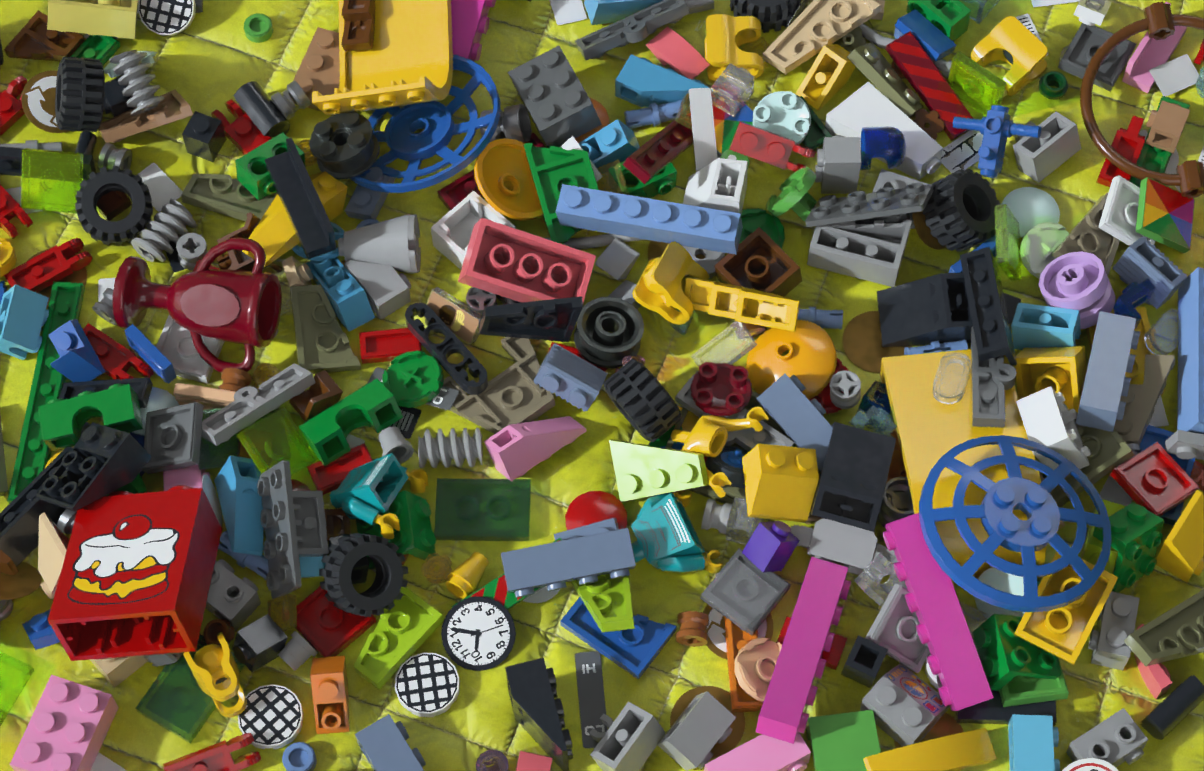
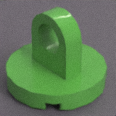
(794, 195)

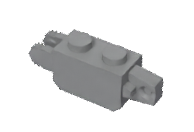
(841, 544)

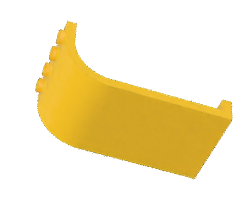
(406, 64)
(933, 428)

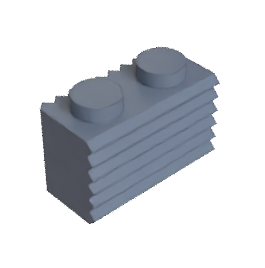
(1145, 261)
(570, 377)

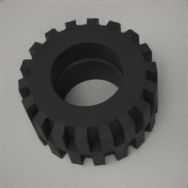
(770, 12)
(79, 94)
(105, 182)
(961, 210)
(642, 400)
(387, 579)

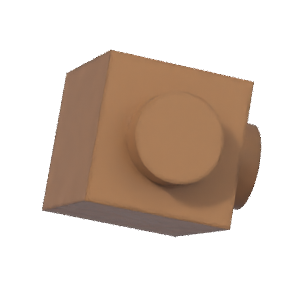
(1166, 126)

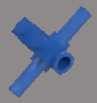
(995, 130)

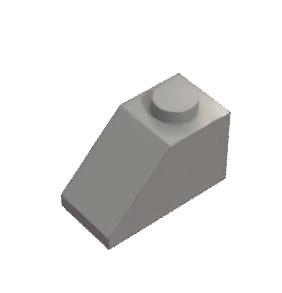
(383, 286)

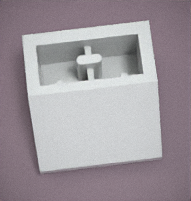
(718, 186)

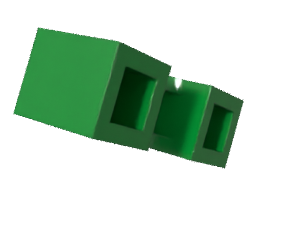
(368, 406)
(64, 418)

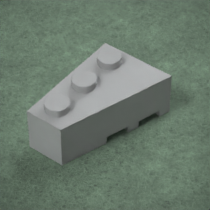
(861, 250)

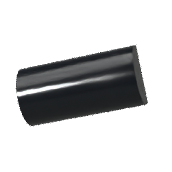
(261, 110)
(1174, 708)

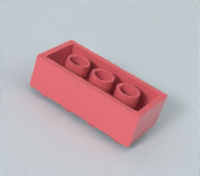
(523, 265)

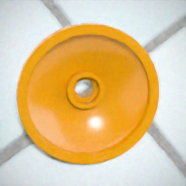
(507, 180)
(810, 358)

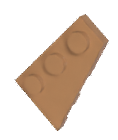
(320, 65)
(124, 125)

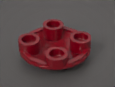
(721, 388)

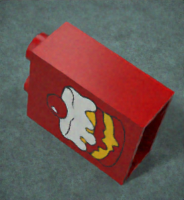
(136, 575)

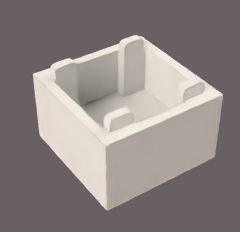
(454, 230)
(1053, 425)

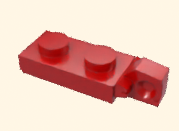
(1127, 144)

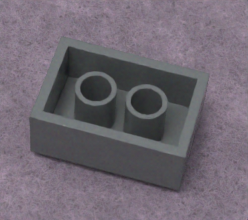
(554, 97)

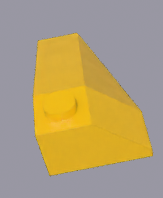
(275, 229)

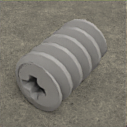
(137, 80)
(163, 231)
(450, 448)

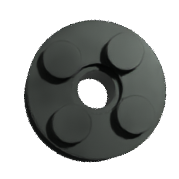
(344, 145)
(597, 343)

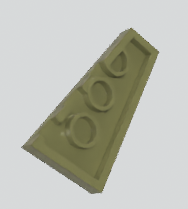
(1172, 634)

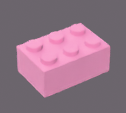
(65, 728)

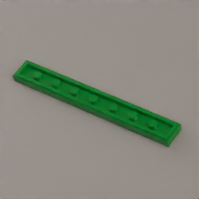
(46, 385)

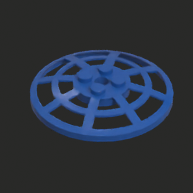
(437, 133)
(1008, 530)

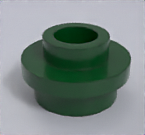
(1053, 79)

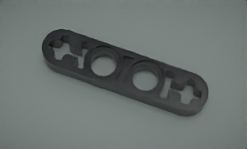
(444, 349)

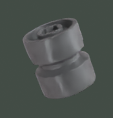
(512, 124)
(896, 501)

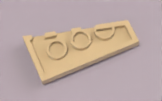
(817, 26)

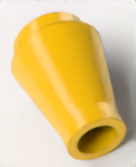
(466, 577)

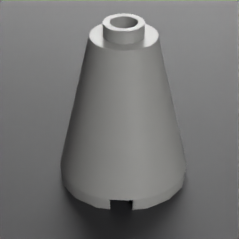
(385, 243)

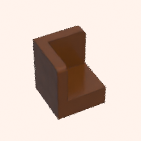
(318, 397)

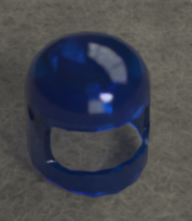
(884, 143)

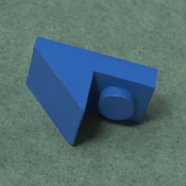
(76, 353)

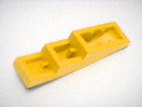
(743, 304)
(938, 754)

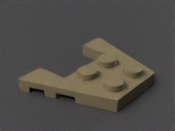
(510, 395)
(1143, 398)

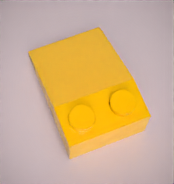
(1066, 628)

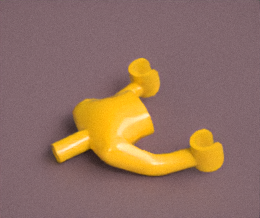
(711, 436)

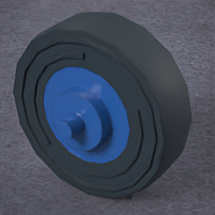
(730, 463)

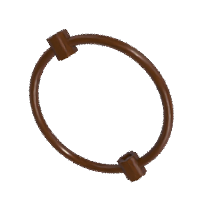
(1160, 25)

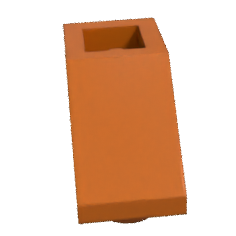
(330, 694)

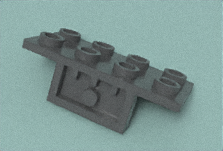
(863, 208)
(292, 527)

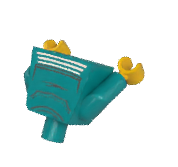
(372, 489)
(669, 537)

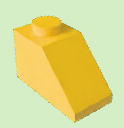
(826, 76)

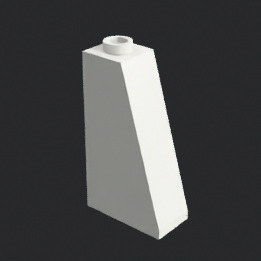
(872, 109)

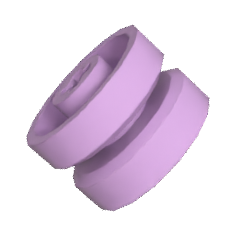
(1079, 284)

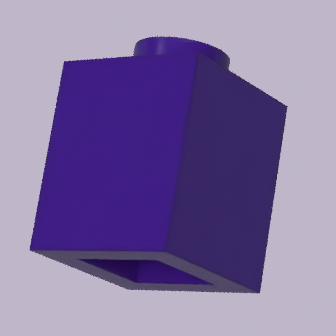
(770, 546)

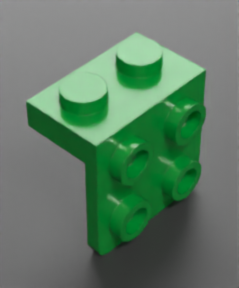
(415, 526)
(1136, 537)
(1008, 655)

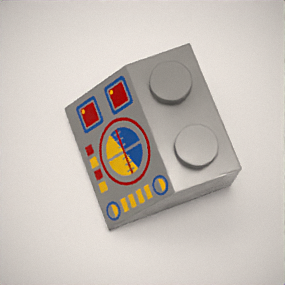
(904, 705)

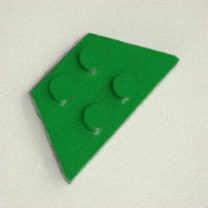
(550, 170)

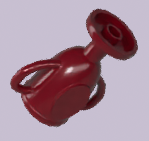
(207, 302)

